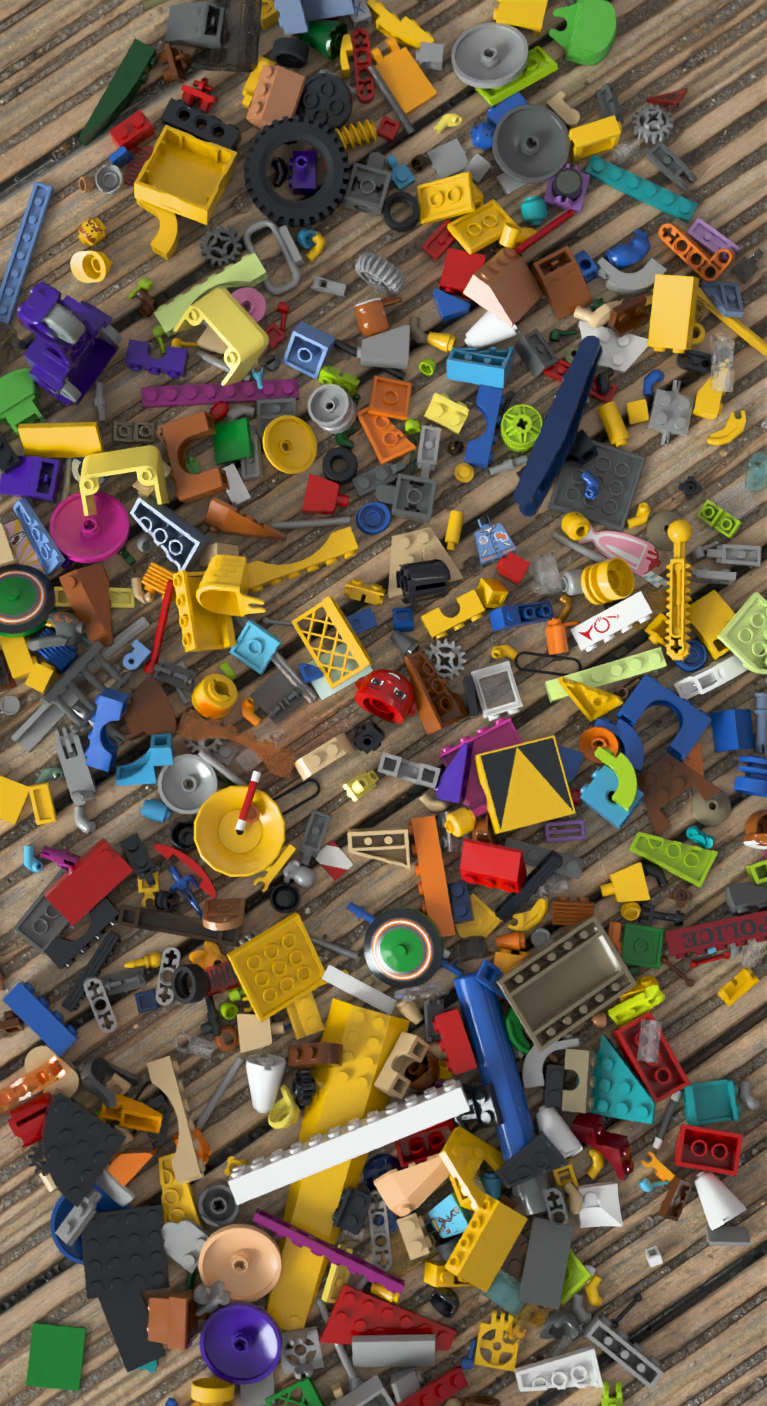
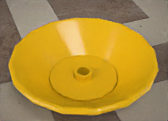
(235, 853)

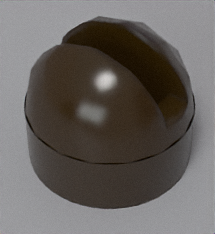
(415, 162)
(459, 449)

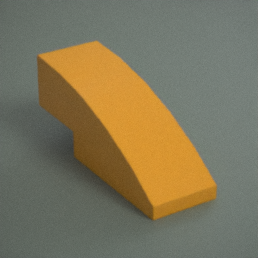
(133, 1115)

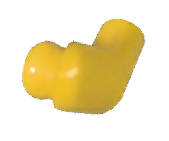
(641, 516)
(504, 651)

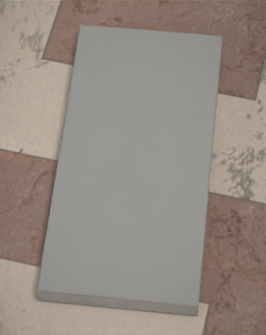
(393, 1350)

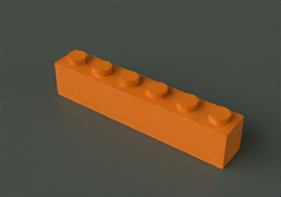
(432, 873)

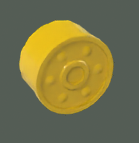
(214, 696)

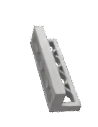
(43, 721)

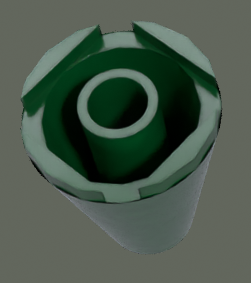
(324, 37)

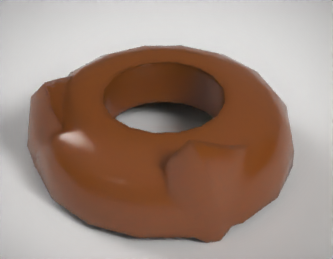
(219, 1039)

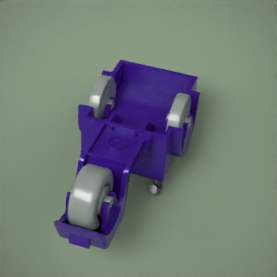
(67, 342)

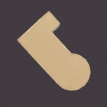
(568, 115)

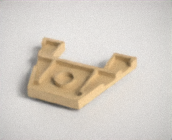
(417, 547)

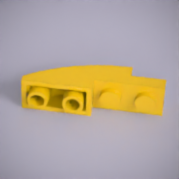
(405, 32)

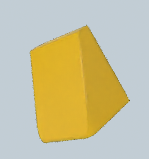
(637, 411)

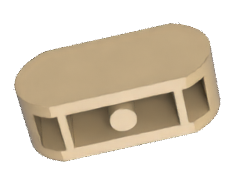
(324, 756)
(68, 1083)

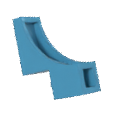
(145, 769)

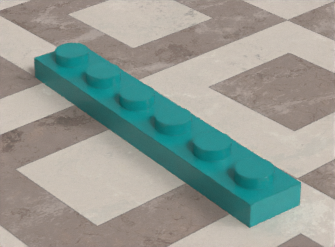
(640, 189)

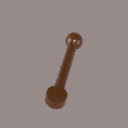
(689, 982)

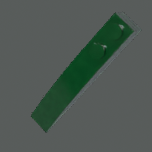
(121, 90)

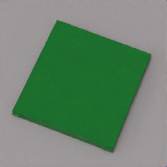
(56, 1356)

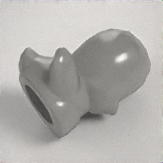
(299, 873)

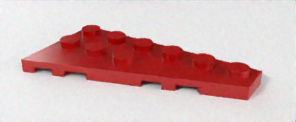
(366, 1314)

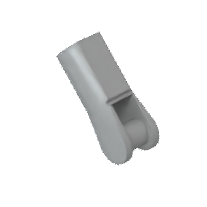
(332, 287)

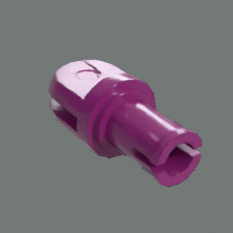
(63, 858)

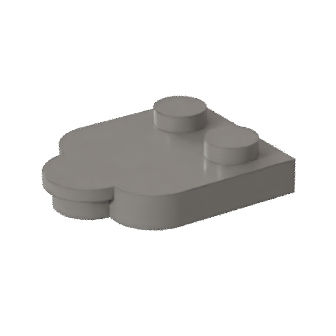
(184, 1242)

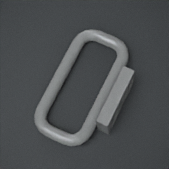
(289, 250)

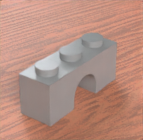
(408, 771)

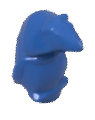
(627, 255)

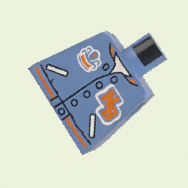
(492, 541)

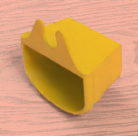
(226, 587)

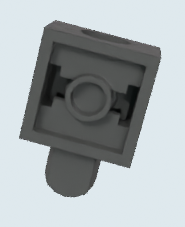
(368, 186)
(410, 498)

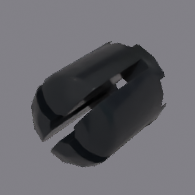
(423, 581)

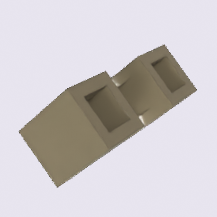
(583, 1063)

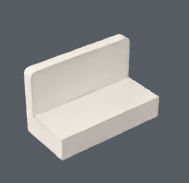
(238, 493)

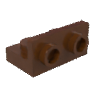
(628, 316)
(676, 1198)

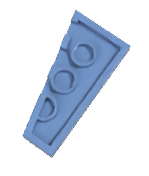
(40, 540)

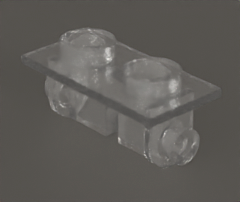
(649, 1041)

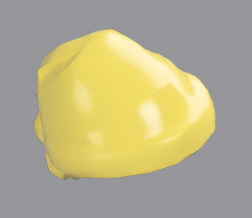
(284, 1111)

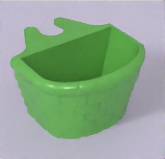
(588, 31)

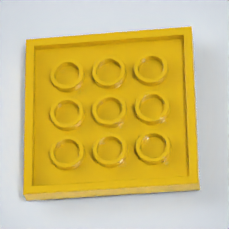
(277, 967)

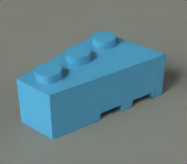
(480, 367)

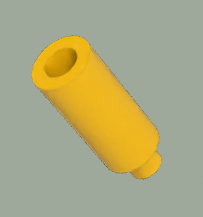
(454, 529)

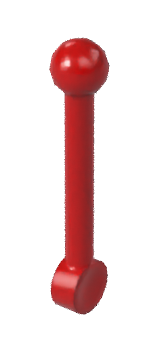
(725, 955)

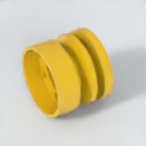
(607, 581)
(212, 1392)

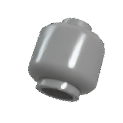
(572, 582)

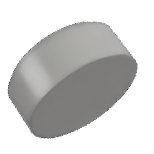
(540, 937)

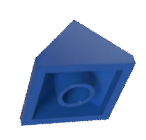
(732, 730)

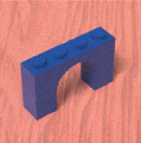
(691, 721)

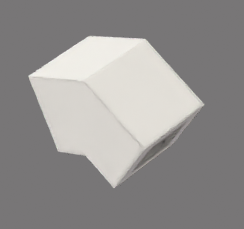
(654, 1259)

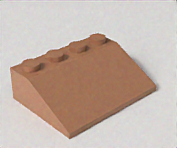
(505, 287)

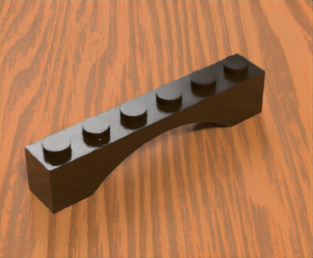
(175, 924)

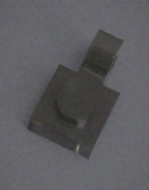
(746, 267)

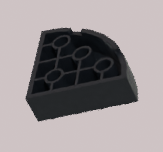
(76, 1145)

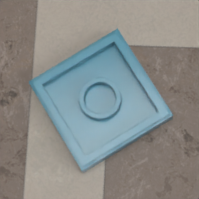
(255, 646)

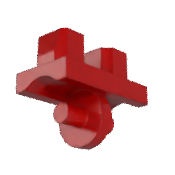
(206, 100)

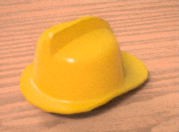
(90, 266)

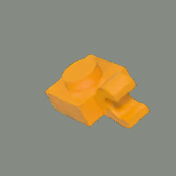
(662, 1172)

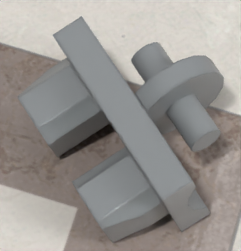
(210, 1297)

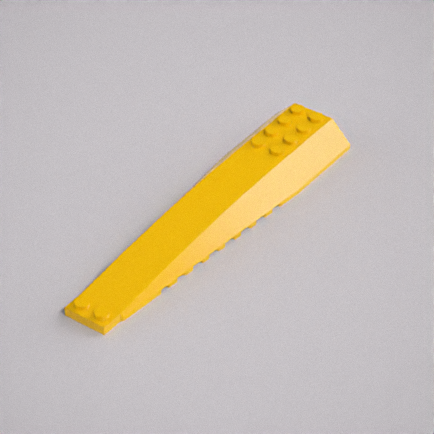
(339, 1097)

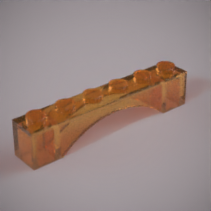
(197, 728)
(30, 1084)

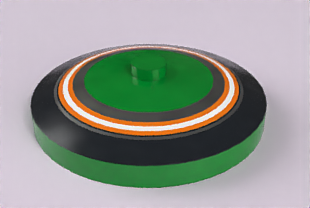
(24, 600)
(403, 948)

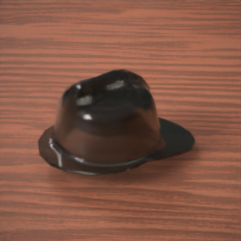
(471, 949)

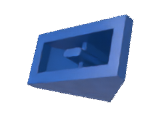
(449, 306)

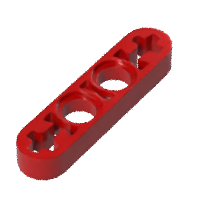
(362, 65)

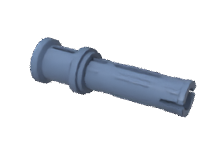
(761, 729)

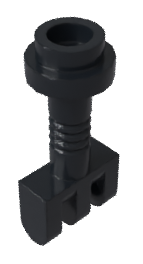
(678, 918)

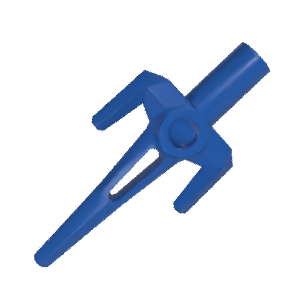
(183, 884)

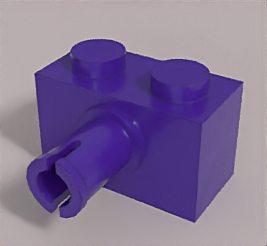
(304, 173)

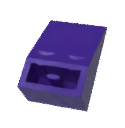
(34, 479)

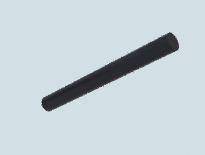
(353, 351)

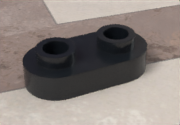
(695, 361)

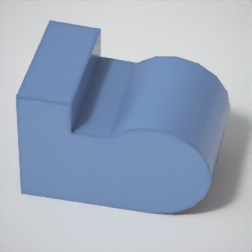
(138, 657)

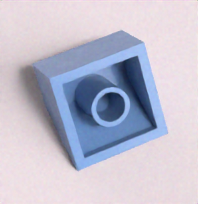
(308, 349)

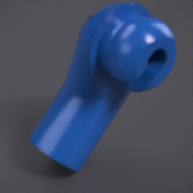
(650, 380)

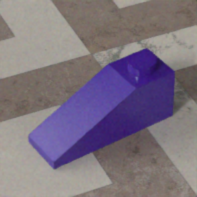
(454, 780)

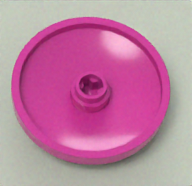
(92, 536)

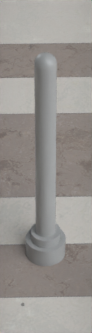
(354, 1381)

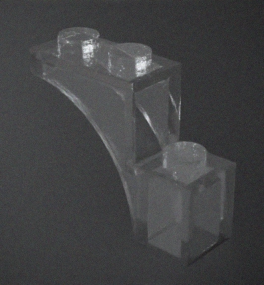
(722, 359)

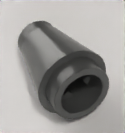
(405, 643)

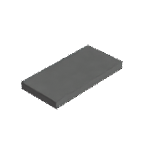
(42, 921)
(545, 1263)

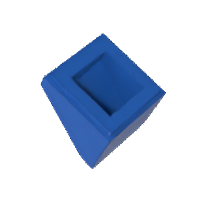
(403, 619)

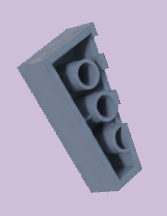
(171, 532)

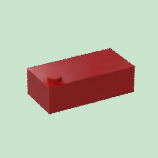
(88, 881)
(658, 1078)

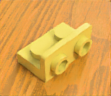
(447, 413)

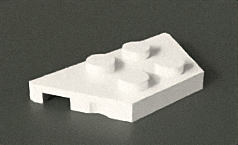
(618, 351)

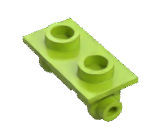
(330, 375)

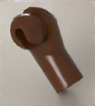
(148, 303)

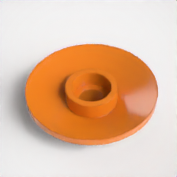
(589, 744)

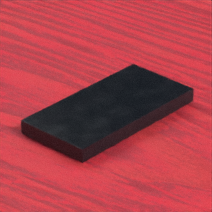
(128, 1322)

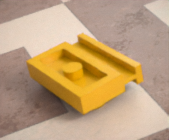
(304, 1016)

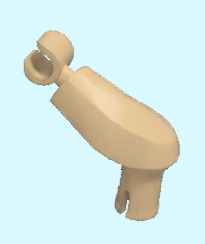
(598, 317)

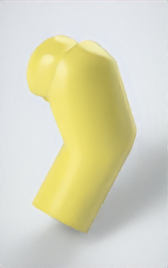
(448, 120)

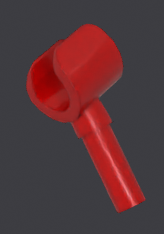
(284, 309)

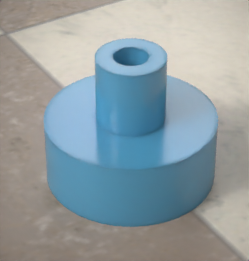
(305, 237)

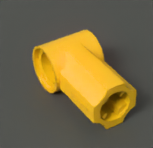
(515, 235)

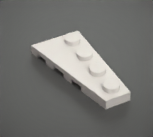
(562, 1371)

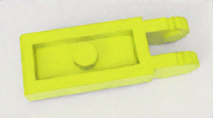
(637, 1005)

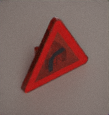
(673, 98)

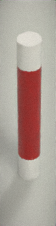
(248, 800)

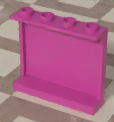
(487, 740)

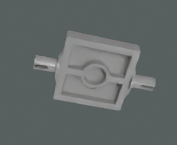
(671, 413)

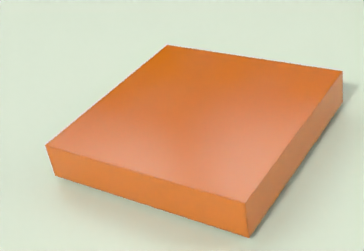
(390, 398)

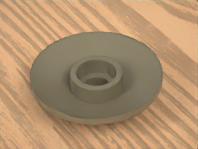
(656, 532)
(706, 816)

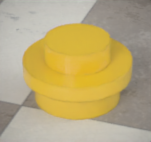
(464, 472)
(630, 910)

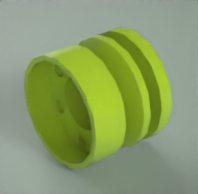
(515, 437)

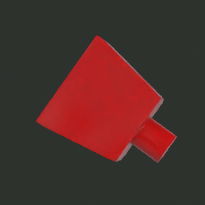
(323, 497)

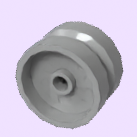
(332, 408)

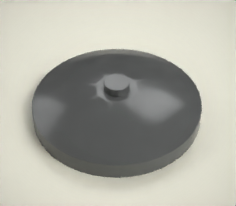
(530, 144)

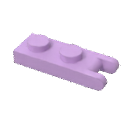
(710, 239)

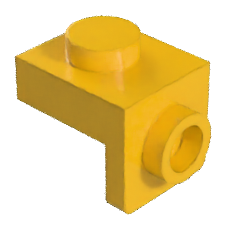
(657, 630)

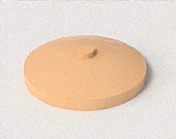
(243, 1260)

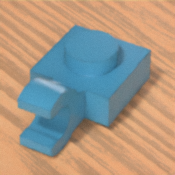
(400, 174)

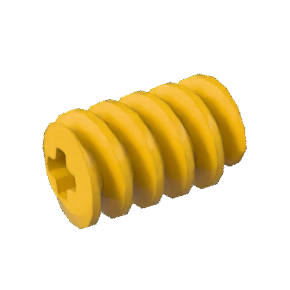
(357, 134)

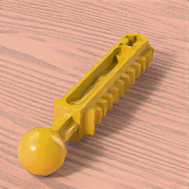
(679, 533)

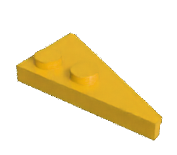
(590, 700)

